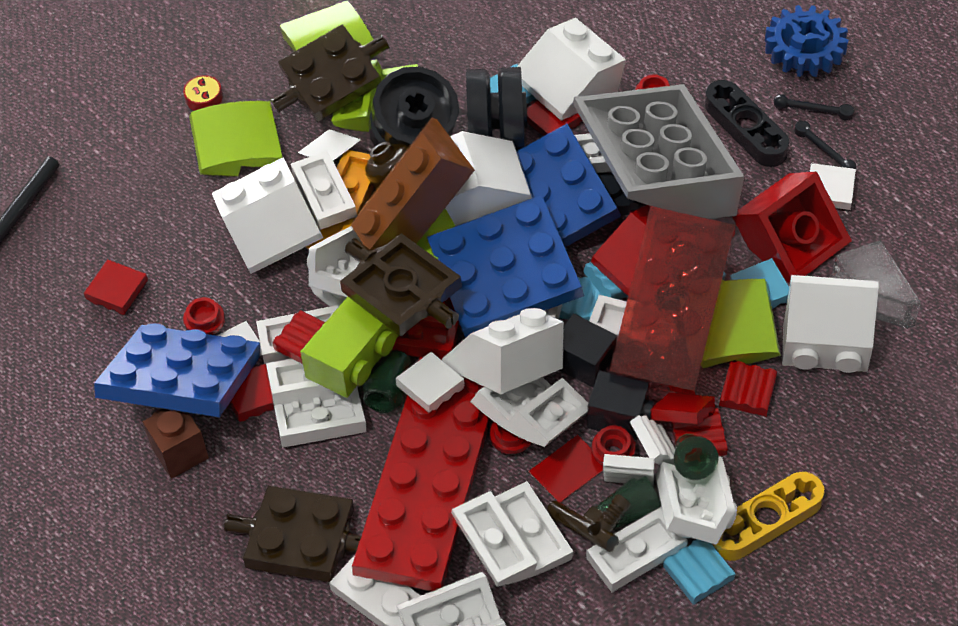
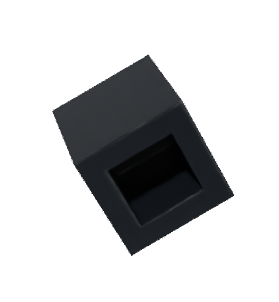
(586, 349)
(617, 402)

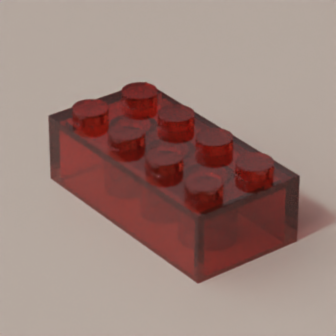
(673, 300)

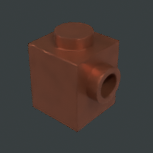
(175, 440)

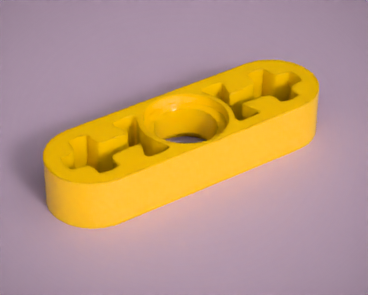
(777, 499)

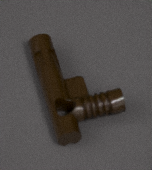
(593, 521)

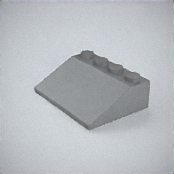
(663, 150)

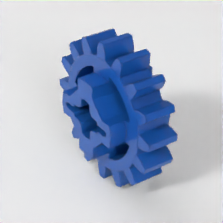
(806, 41)

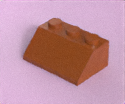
(414, 189)

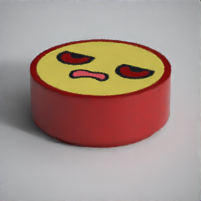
(202, 92)

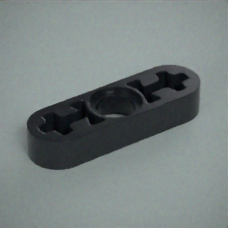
(748, 138)

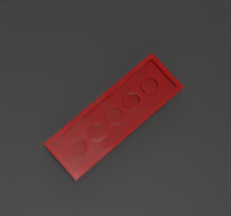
(423, 479)

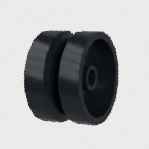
(407, 103)
(498, 110)

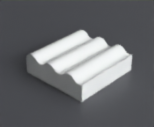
(838, 183)
(430, 382)
(654, 439)
(623, 468)

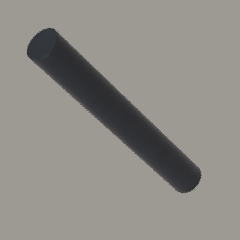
(27, 195)

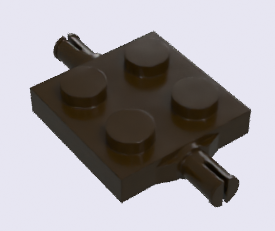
(329, 72)
(401, 284)
(297, 533)

